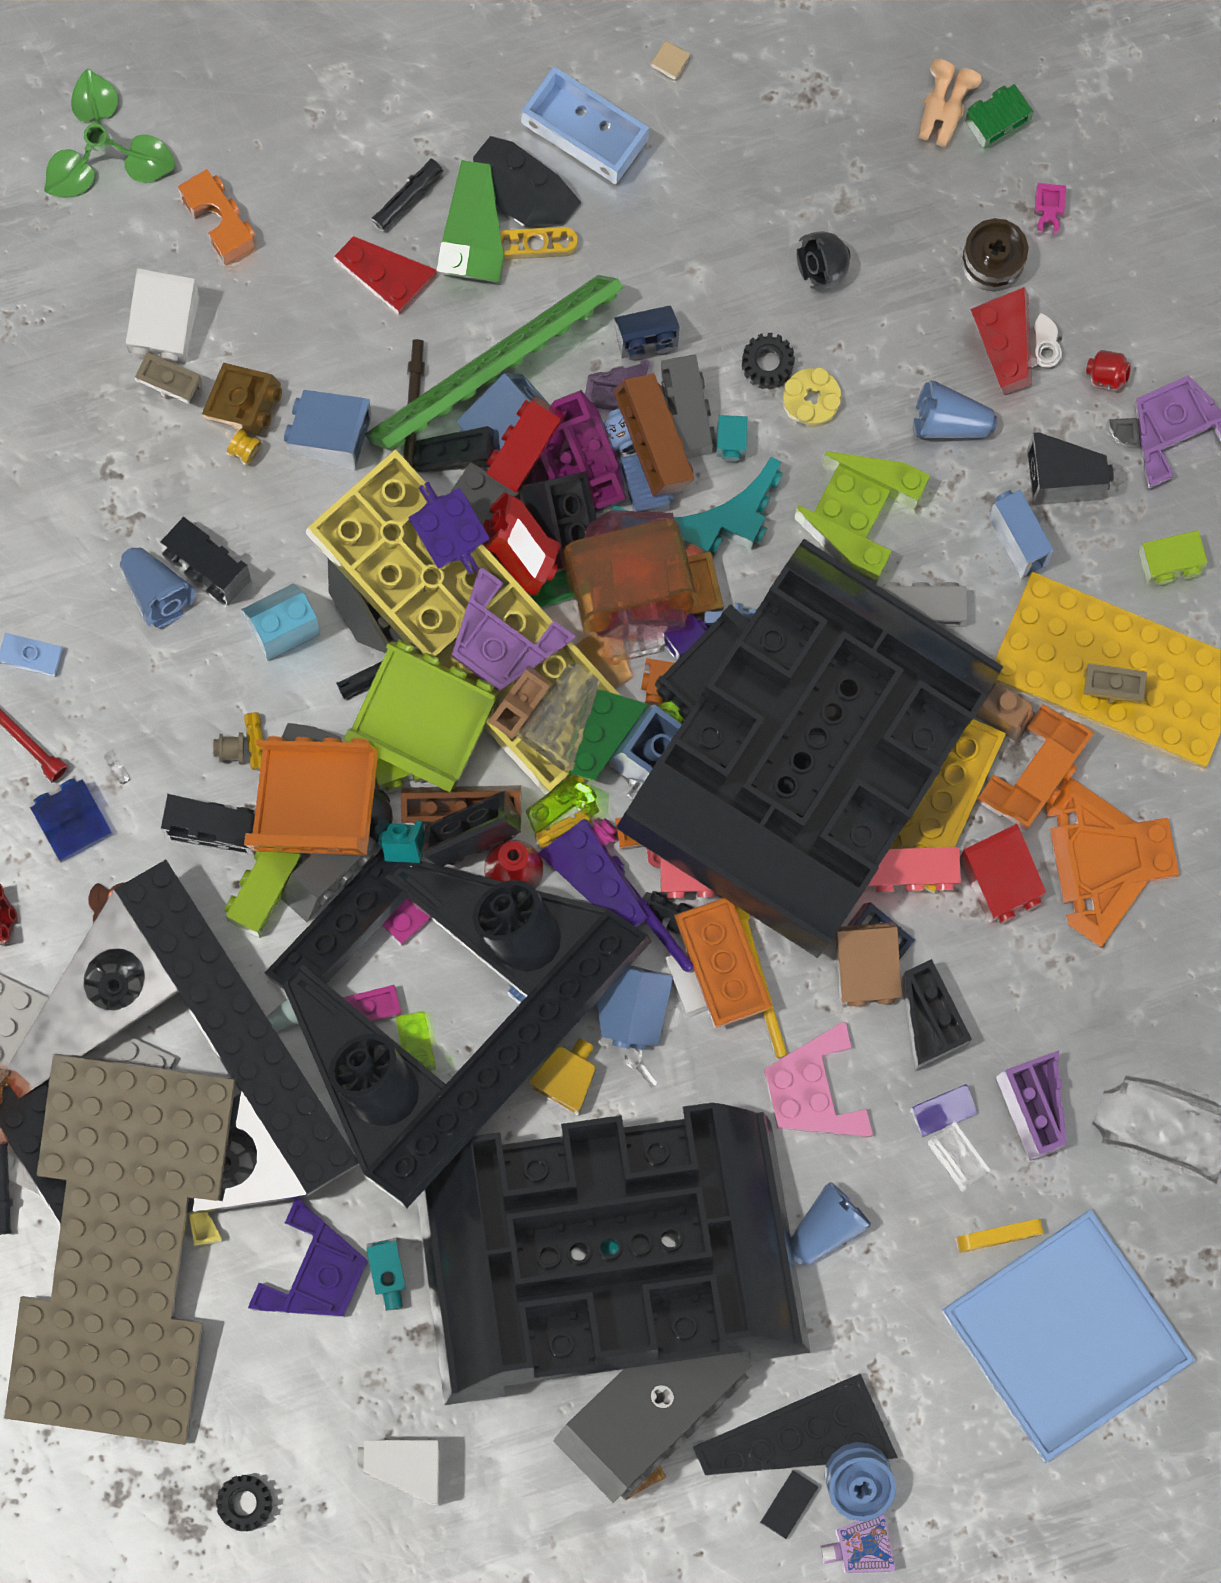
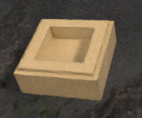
(670, 60)

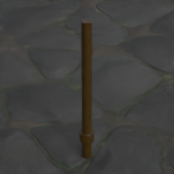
(415, 370)

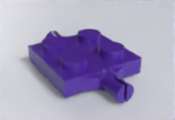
(449, 528)

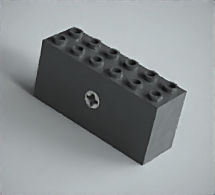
(646, 1418)

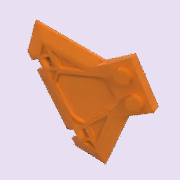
(1105, 858)

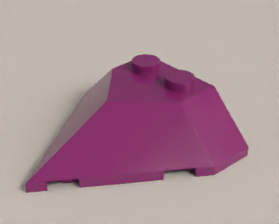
(582, 446)

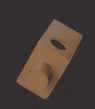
(1006, 712)

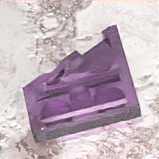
(602, 384)

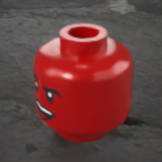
(1108, 370)

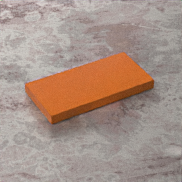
(723, 962)

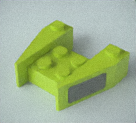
(854, 504)

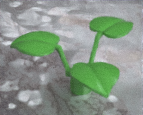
(68, 172)

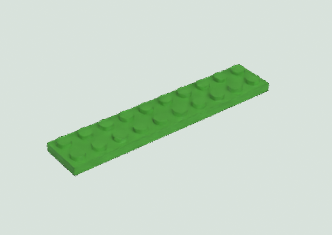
(488, 365)

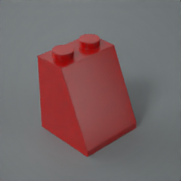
(1003, 875)

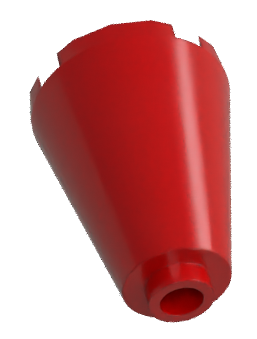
(514, 861)

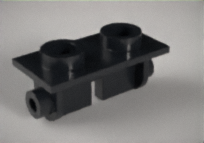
(662, 907)

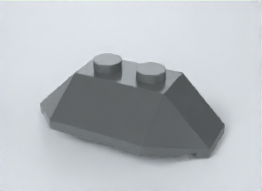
(361, 617)

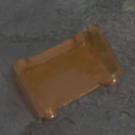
(629, 571)

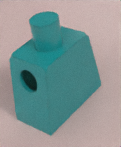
(385, 1257)

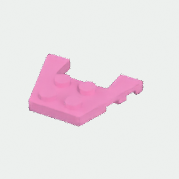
(802, 1091)

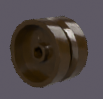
(994, 254)

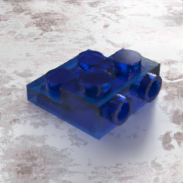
(70, 819)

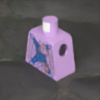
(861, 1547)

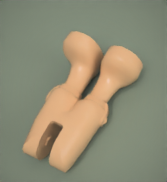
(950, 111)

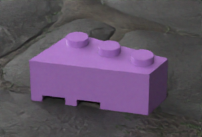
(1035, 1104)

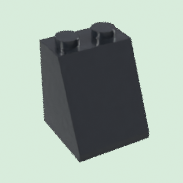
(1066, 471)

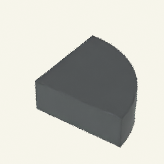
(1125, 431)

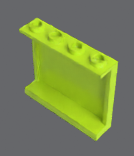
(423, 715)

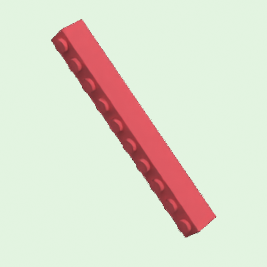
(898, 868)

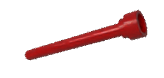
(52, 767)

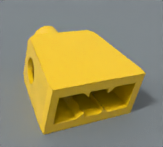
(566, 1076)

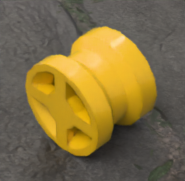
(244, 447)

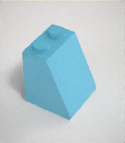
(282, 621)

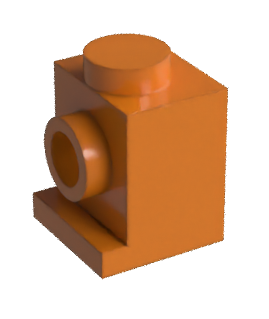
(656, 668)

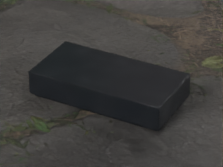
(789, 1504)

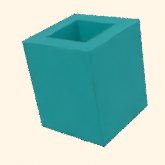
(731, 437)

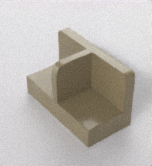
(168, 378)
(1114, 683)

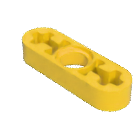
(556, 251)
(999, 1235)

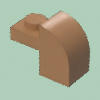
(520, 702)

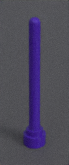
(660, 931)

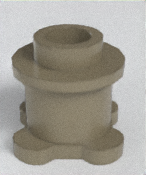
(229, 748)

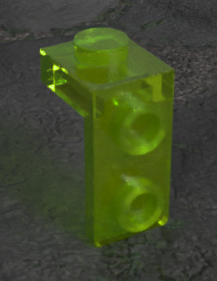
(559, 801)
(415, 1038)

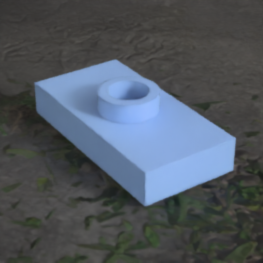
(30, 654)

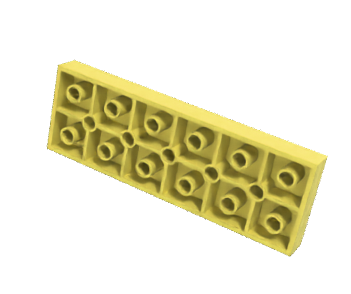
(388, 564)

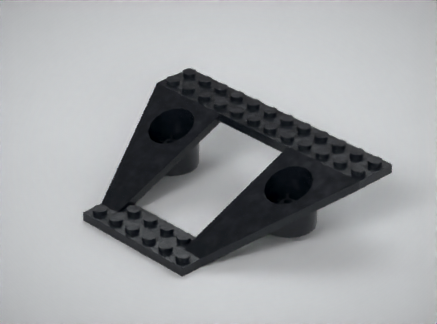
(541, 943)
(172, 950)

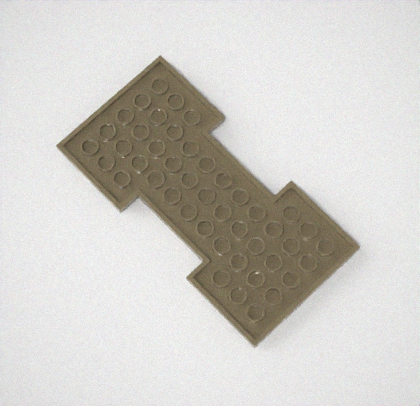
(107, 1340)

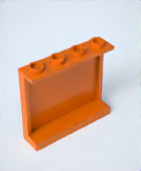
(314, 796)

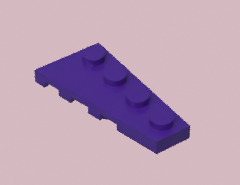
(593, 872)

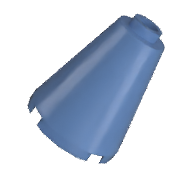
(951, 414)
(155, 587)
(827, 1225)

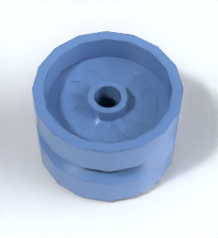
(860, 1481)

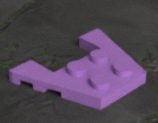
(1169, 418)
(493, 647)

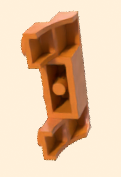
(1039, 782)

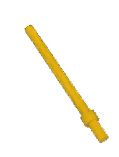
(769, 1015)

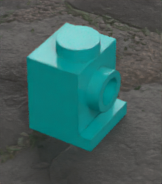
(403, 842)

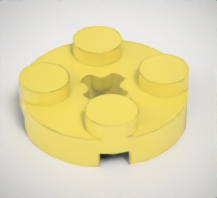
(804, 411)

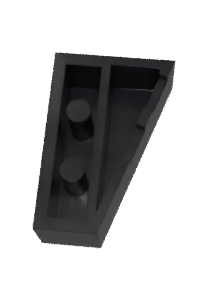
(205, 561)
(207, 824)
(932, 1016)

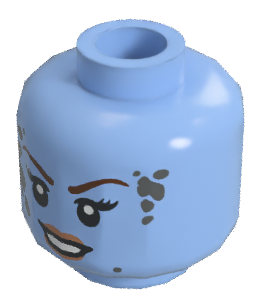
(618, 432)

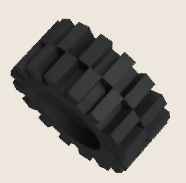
(774, 345)
(227, 1494)

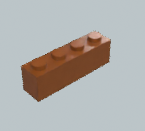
(654, 434)
(434, 803)

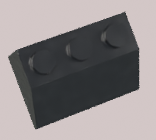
(561, 508)
(471, 830)

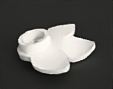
(1044, 337)

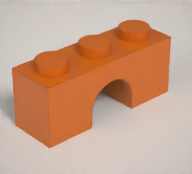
(204, 195)

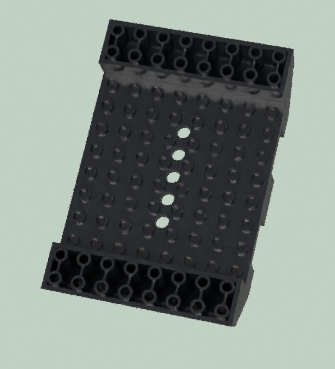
(715, 788)
(521, 1321)

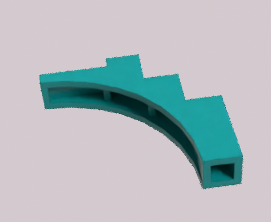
(735, 519)

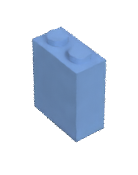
(1020, 533)

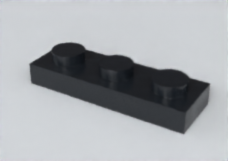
(453, 448)

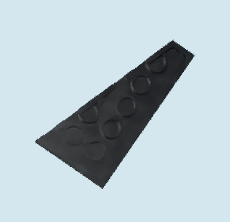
(799, 1433)

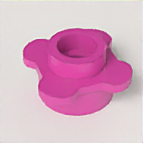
(605, 830)

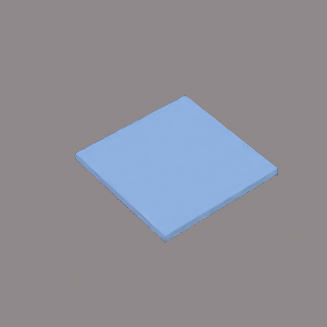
(1068, 1335)

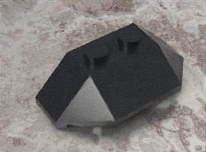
(526, 186)

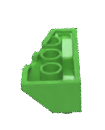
(472, 233)

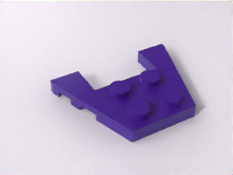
(325, 1276)

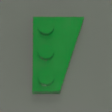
(604, 731)

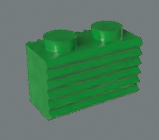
(998, 115)

